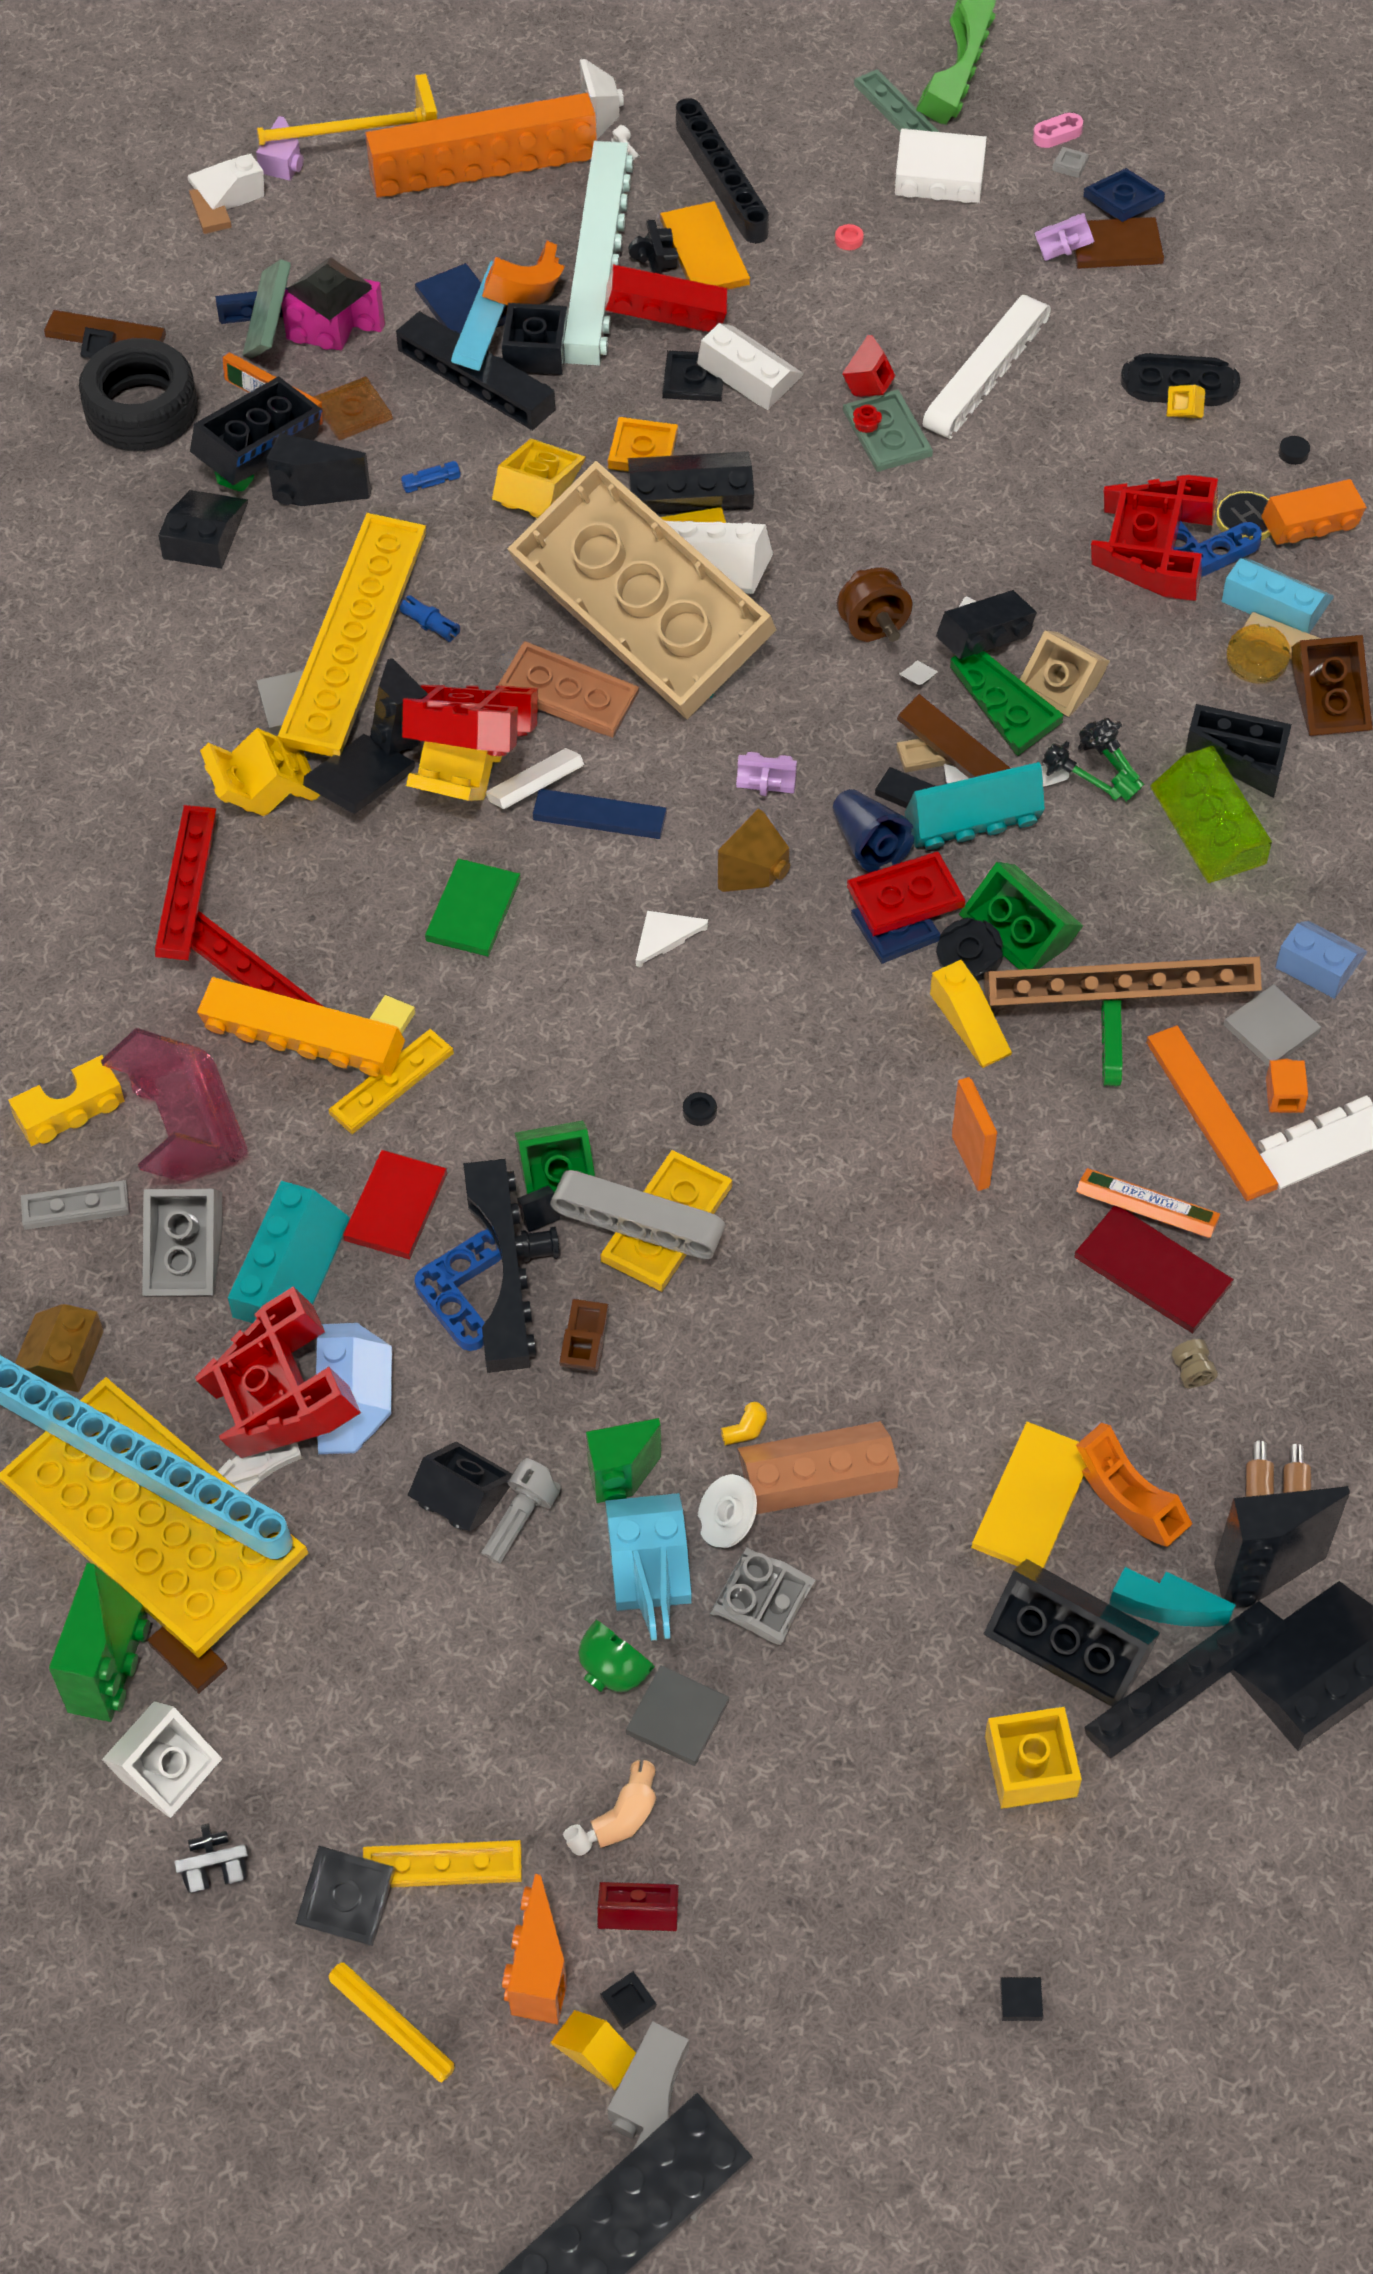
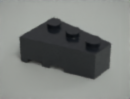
(1246, 744)

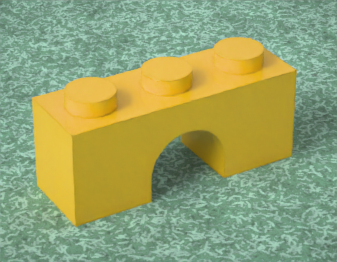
(45, 1117)

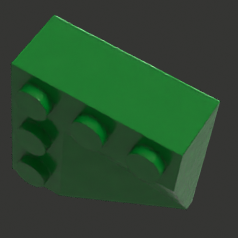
(98, 1646)

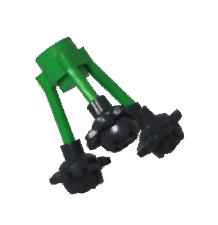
(1101, 737)

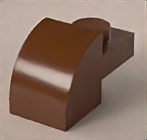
(584, 1335)

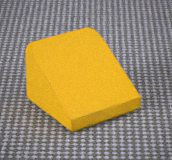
(1186, 401)

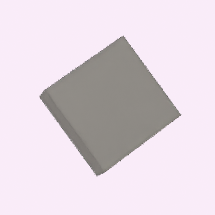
(1070, 162)

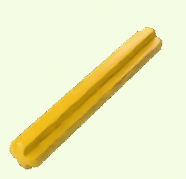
(391, 2022)

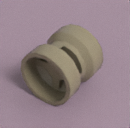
(1194, 1363)

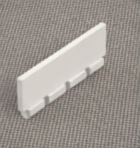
(1319, 1149)

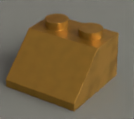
(61, 1345)

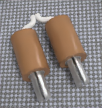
(1261, 1472)

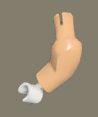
(624, 1819)

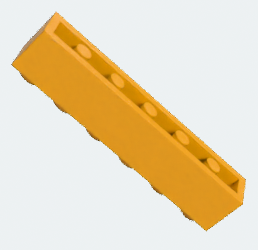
(301, 1027)

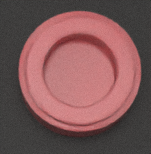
(849, 237)

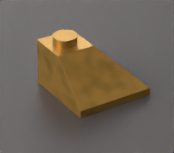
(753, 856)

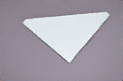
(665, 932)

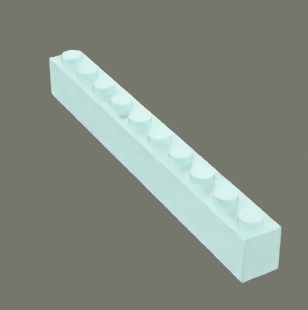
(597, 252)

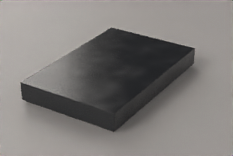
(358, 774)

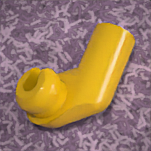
(749, 1426)

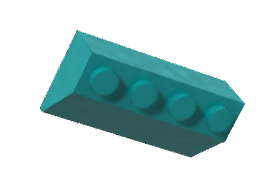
(976, 806)
(288, 1250)

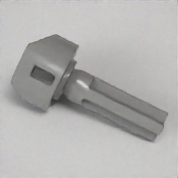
(531, 1490)

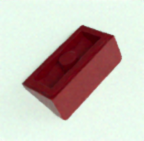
(637, 1906)

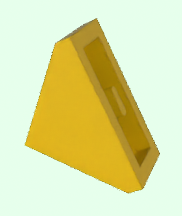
(595, 2047)

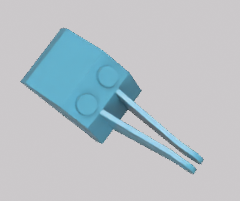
(649, 1556)

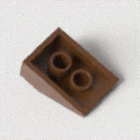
(1332, 684)

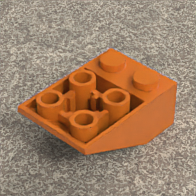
(537, 1978)

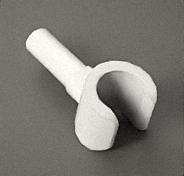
(622, 134)

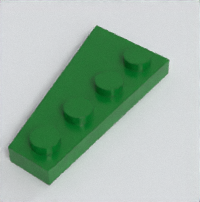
(1007, 701)

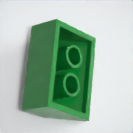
(1027, 917)

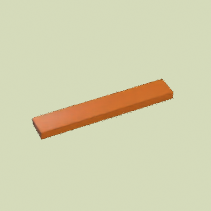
(1212, 1113)

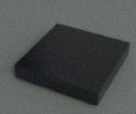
(688, 380)
(345, 1895)

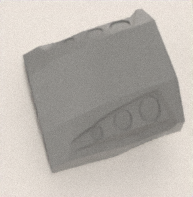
(770, 1594)

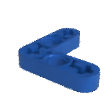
(1227, 539)
(447, 1284)

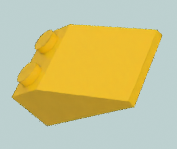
(535, 476)

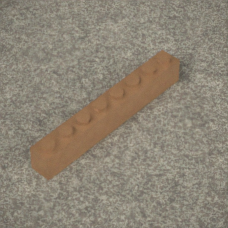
(1122, 981)

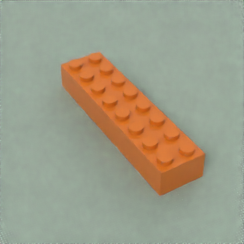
(481, 144)

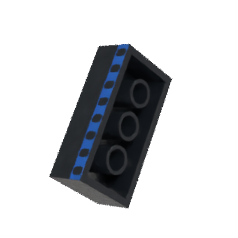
(243, 432)

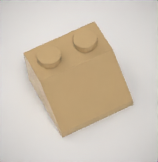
(1063, 671)

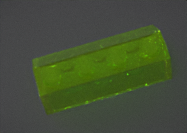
(1212, 815)

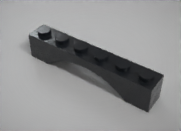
(505, 1330)

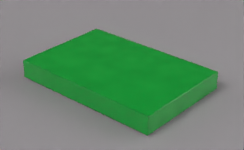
(472, 907)

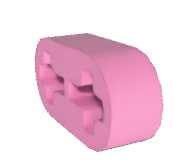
(1058, 130)

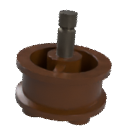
(874, 604)

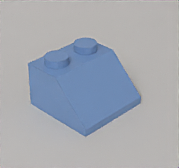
(1319, 958)

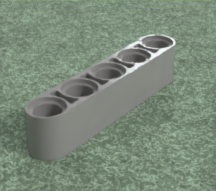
(638, 1214)

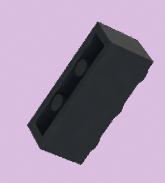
(986, 624)

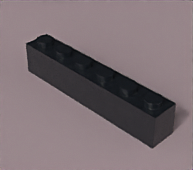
(497, 381)

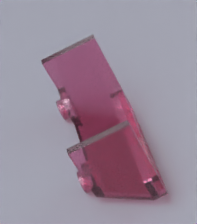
(190, 1102)

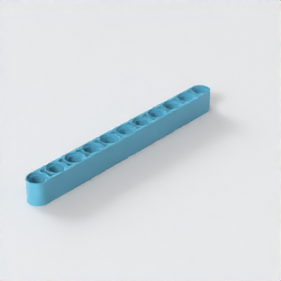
(140, 1457)

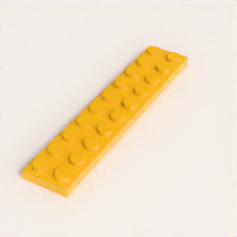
(352, 635)

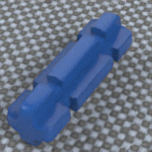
(430, 476)

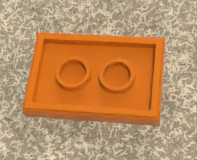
(974, 1133)

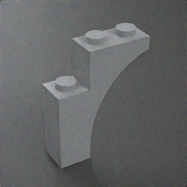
(646, 2089)

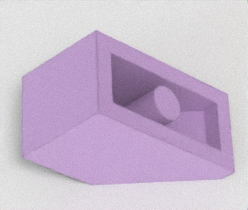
(280, 157)

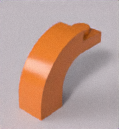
(524, 284)
(1123, 1489)

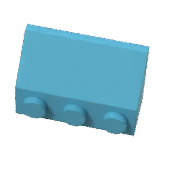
(1274, 595)

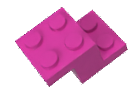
(310, 327)

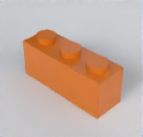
(1313, 512)

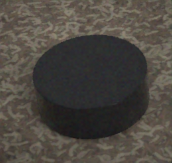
(1294, 450)
(699, 1109)

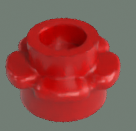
(866, 418)

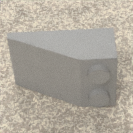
(181, 1241)

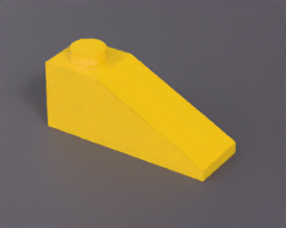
(969, 1012)

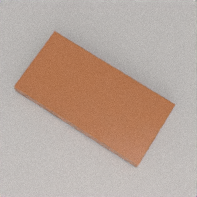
(571, 689)

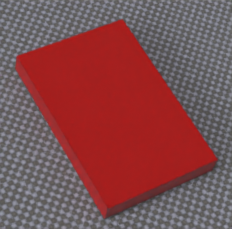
(905, 893)
(395, 1204)

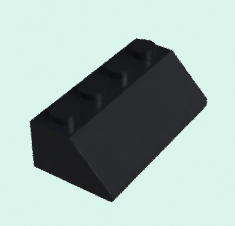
(693, 482)
(1071, 1633)

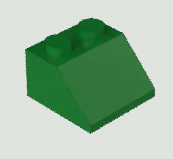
(551, 1151)
(622, 1457)

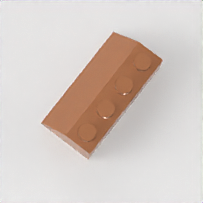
(820, 1467)

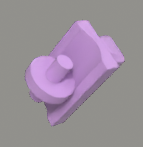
(1064, 237)
(766, 773)

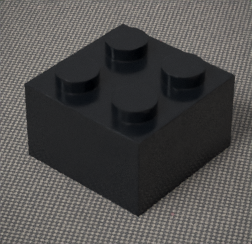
(535, 337)

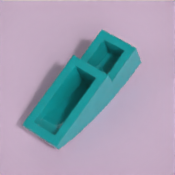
(1170, 1601)

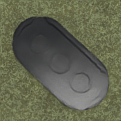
(1153, 376)

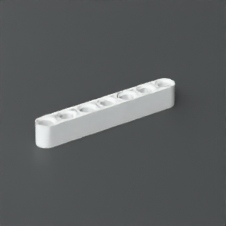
(985, 365)

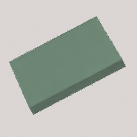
(266, 309)
(898, 436)

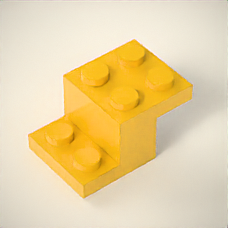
(453, 771)
(257, 772)

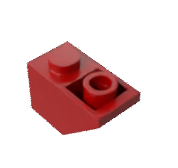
(869, 370)

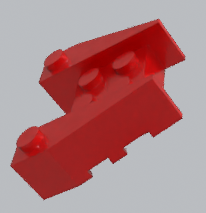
(1147, 533)
(472, 716)
(266, 1387)

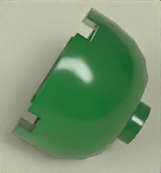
(611, 1660)

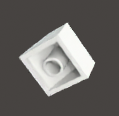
(162, 1758)

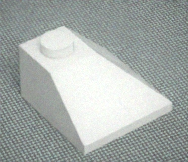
(602, 93)
(230, 182)

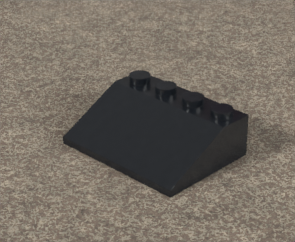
(1275, 1540)
(1316, 1667)

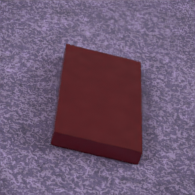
(1154, 1268)

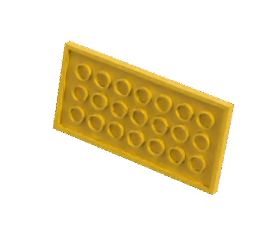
(164, 1557)

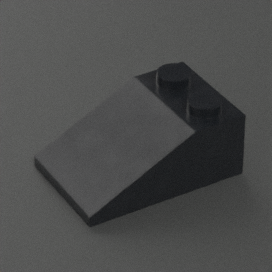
(316, 472)
(201, 528)

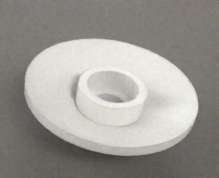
(727, 1511)

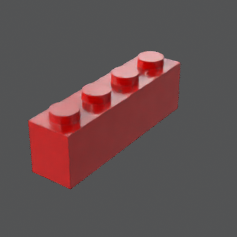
(665, 298)

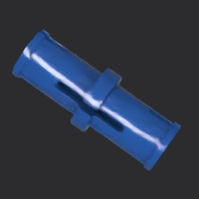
(429, 618)

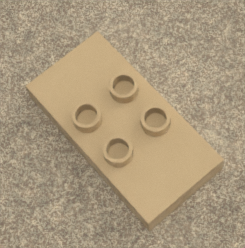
(642, 589)

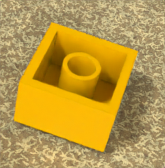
(1033, 1757)

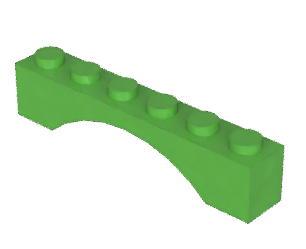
(948, 87)

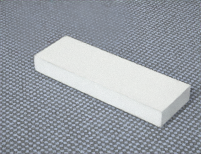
(534, 778)

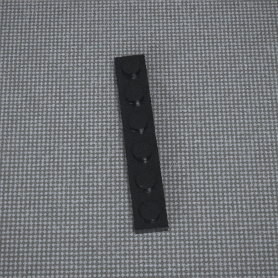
(1185, 1679)

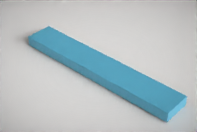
(478, 330)

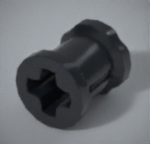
(540, 1244)

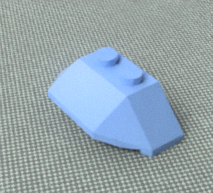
(367, 1368)

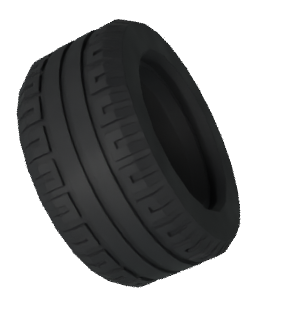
(136, 364)

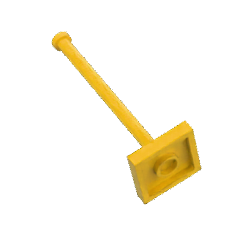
(424, 111)

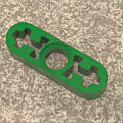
(1112, 1040)

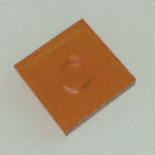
(353, 408)

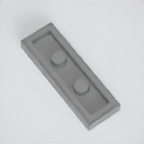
(74, 1204)

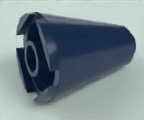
(872, 830)

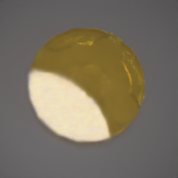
(1258, 654)

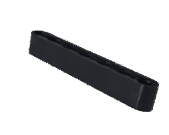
(722, 171)

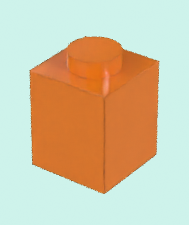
(1286, 1086)

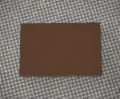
(1121, 244)

